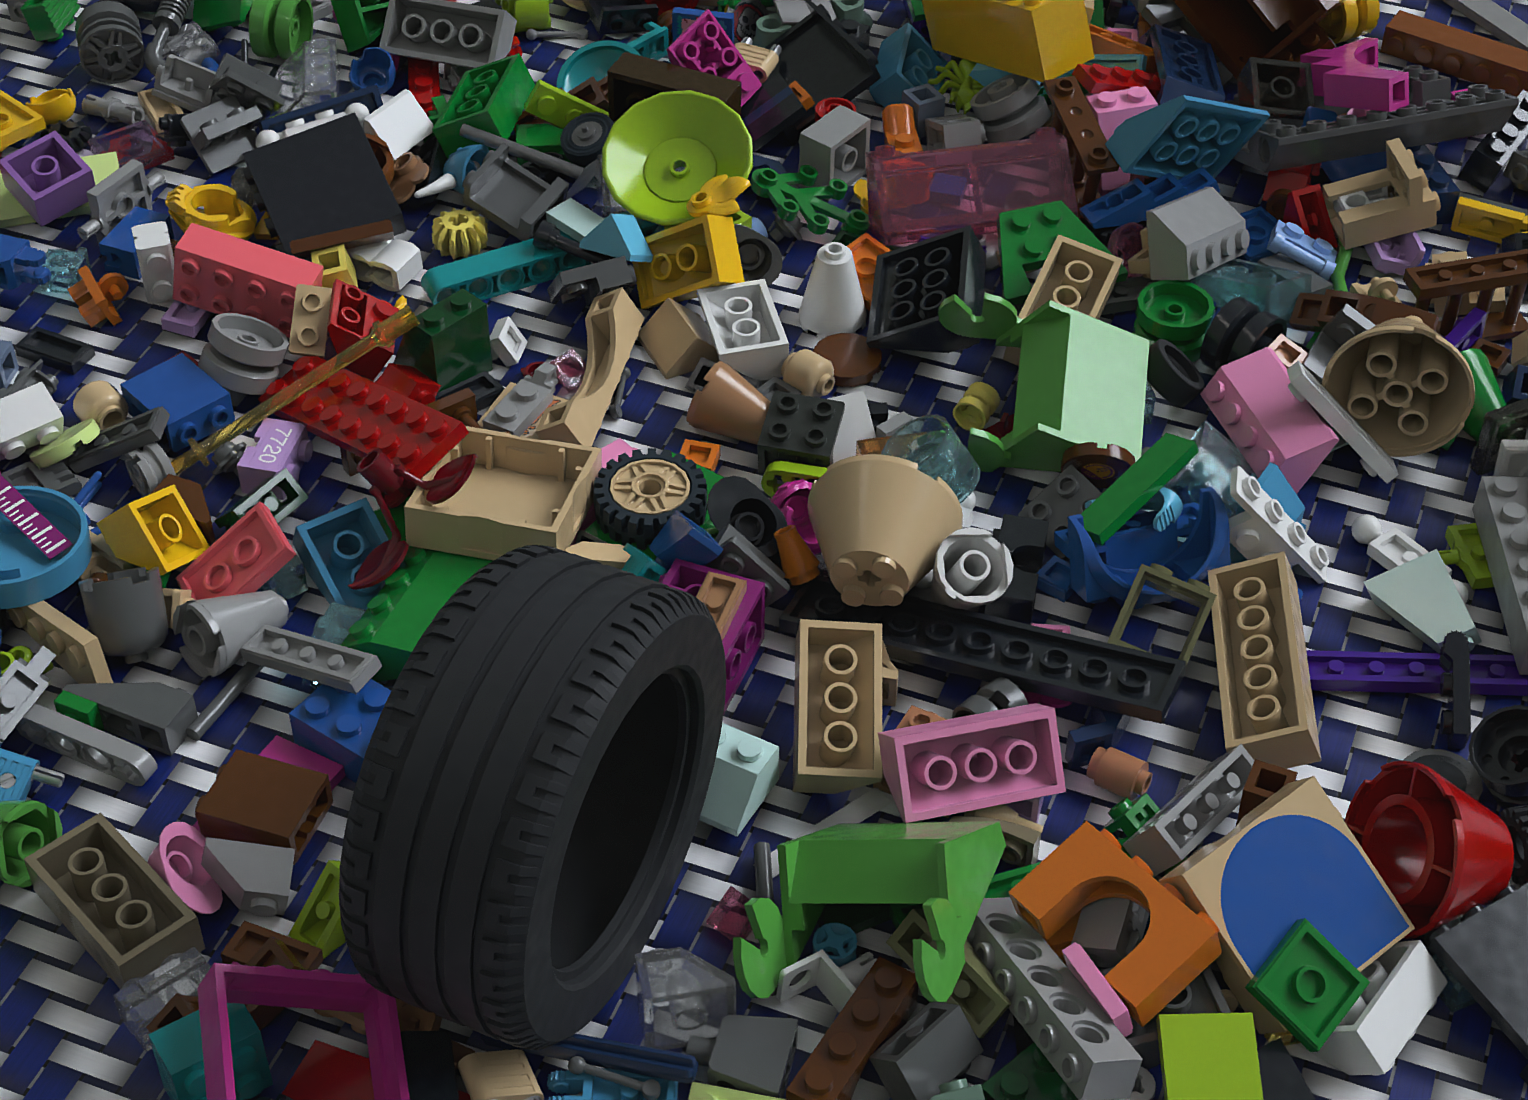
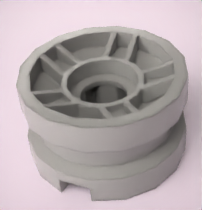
(148, 467)

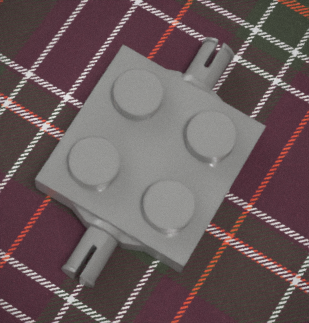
(117, 197)

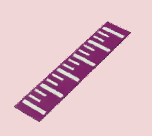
(31, 521)

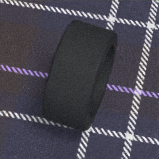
(1173, 374)

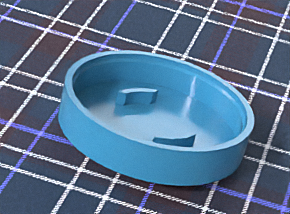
(24, 569)

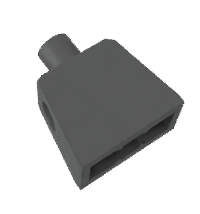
(749, 1053)

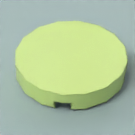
(65, 444)

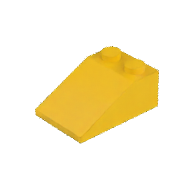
(688, 259)

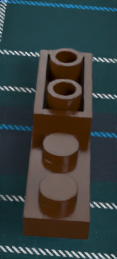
(1315, 310)

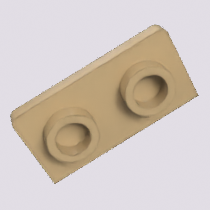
(310, 321)

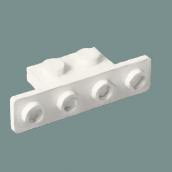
(1269, 530)

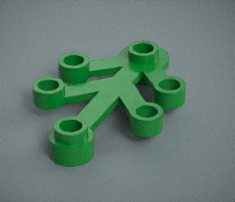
(775, 186)

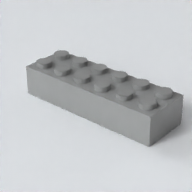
(1503, 530)

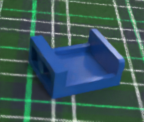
(187, 393)

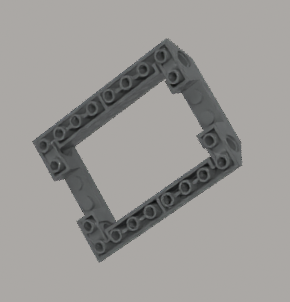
(1426, 120)

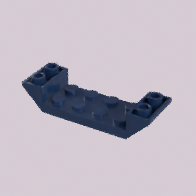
(1183, 65)

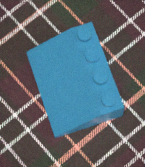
(1184, 137)

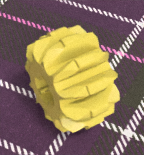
(459, 233)

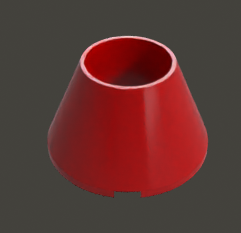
(1430, 843)

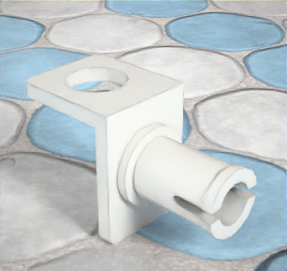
(833, 981)

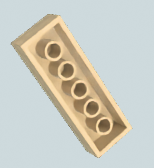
(1263, 662)

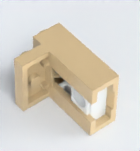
(1382, 201)

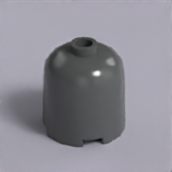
(127, 612)

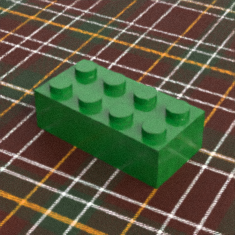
(485, 99)

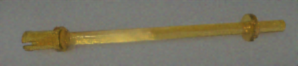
(380, 335)

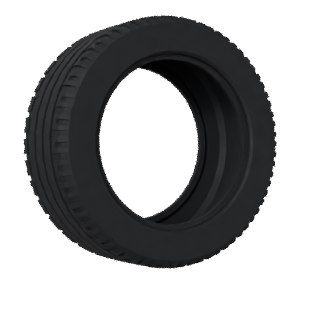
(531, 794)

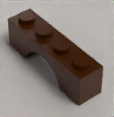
(870, 1016)

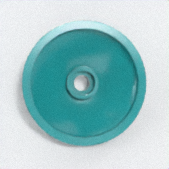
(591, 61)

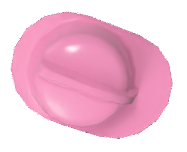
(179, 864)

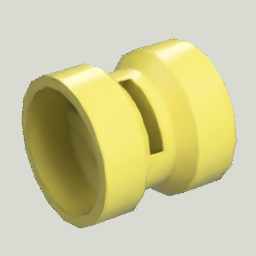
(976, 406)

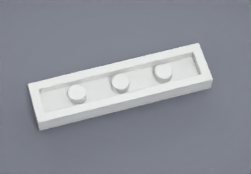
(1374, 458)

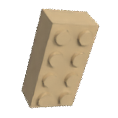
(1074, 278)

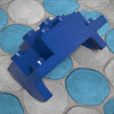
(1112, 567)

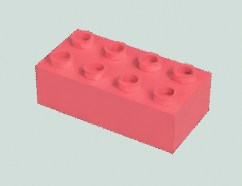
(239, 276)

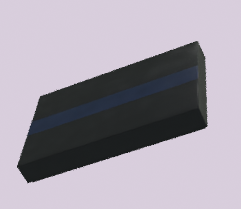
(771, 111)

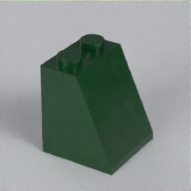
(449, 341)

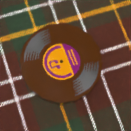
(1096, 464)

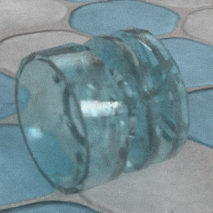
(937, 451)

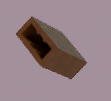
(264, 803)

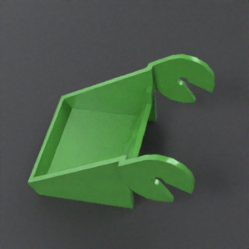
(1073, 383)
(875, 863)

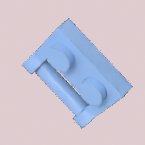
(1312, 253)

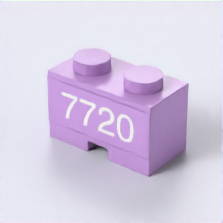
(278, 447)

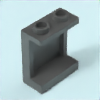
(511, 194)

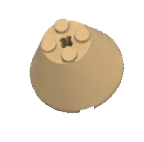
(1403, 385)
(880, 526)

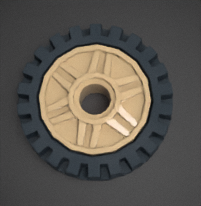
(644, 491)

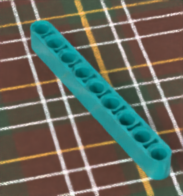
(507, 268)

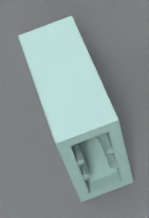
(1424, 600)

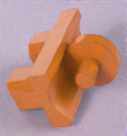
(97, 297)

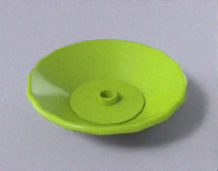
(669, 134)

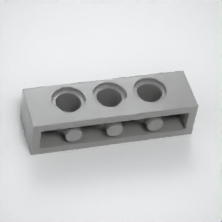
(1192, 812)

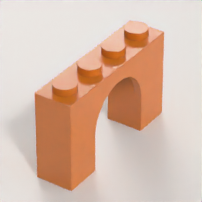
(1095, 868)

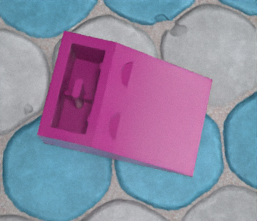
(709, 50)

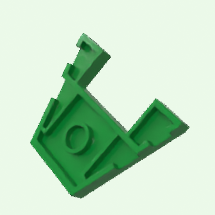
(1027, 238)

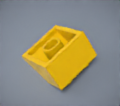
(154, 532)

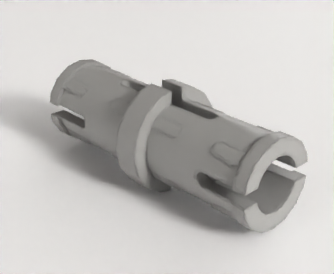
(112, 110)

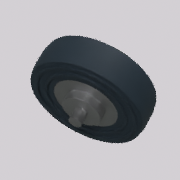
(585, 137)

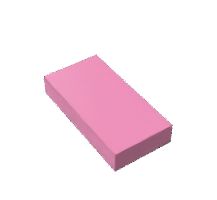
(1098, 987)

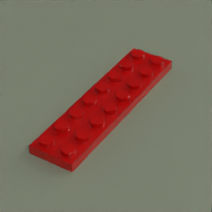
(368, 417)

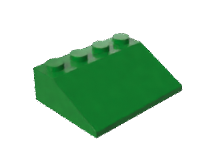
(408, 606)

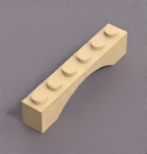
(611, 333)

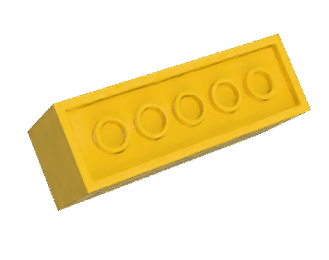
(1013, 35)

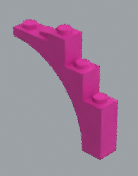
(1351, 78)

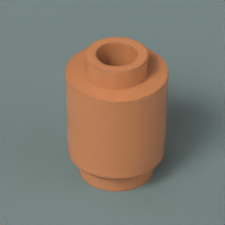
(1119, 772)

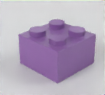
(47, 178)

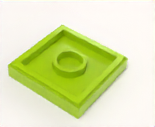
(1209, 1056)

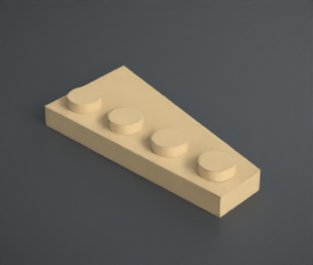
(74, 646)

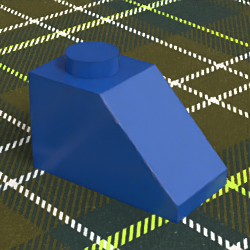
(685, 541)

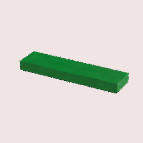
(1137, 486)

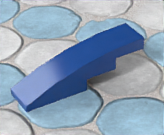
(1134, 198)

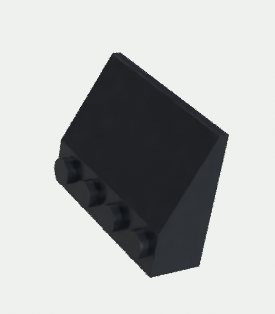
(913, 285)

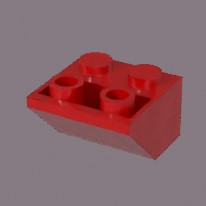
(352, 319)

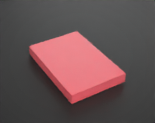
(240, 558)

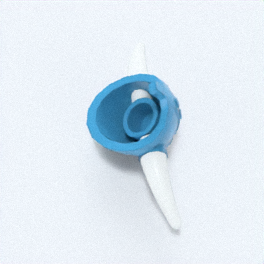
(456, 170)

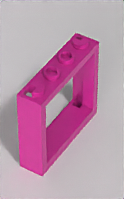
(298, 989)

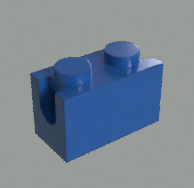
(120, 245)

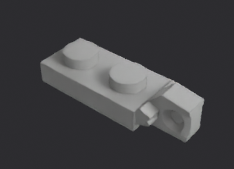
(524, 402)

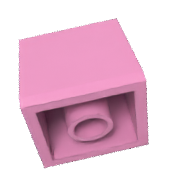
(1111, 111)

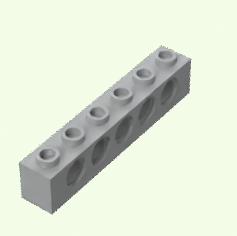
(1054, 1005)

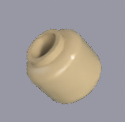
(809, 373)
(100, 402)

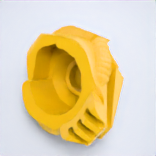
(221, 211)

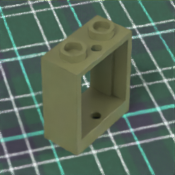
(1161, 579)

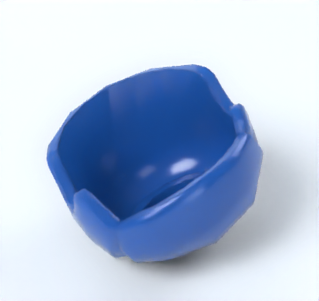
(373, 69)

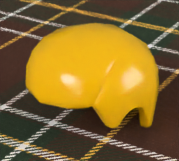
(54, 105)

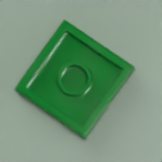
(1307, 985)

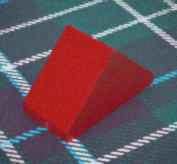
(1308, 210)

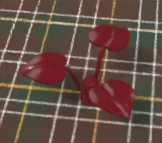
(388, 478)

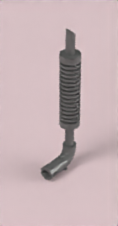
(167, 23)

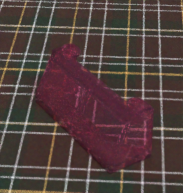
(964, 185)

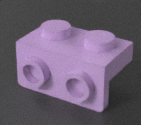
(1396, 253)

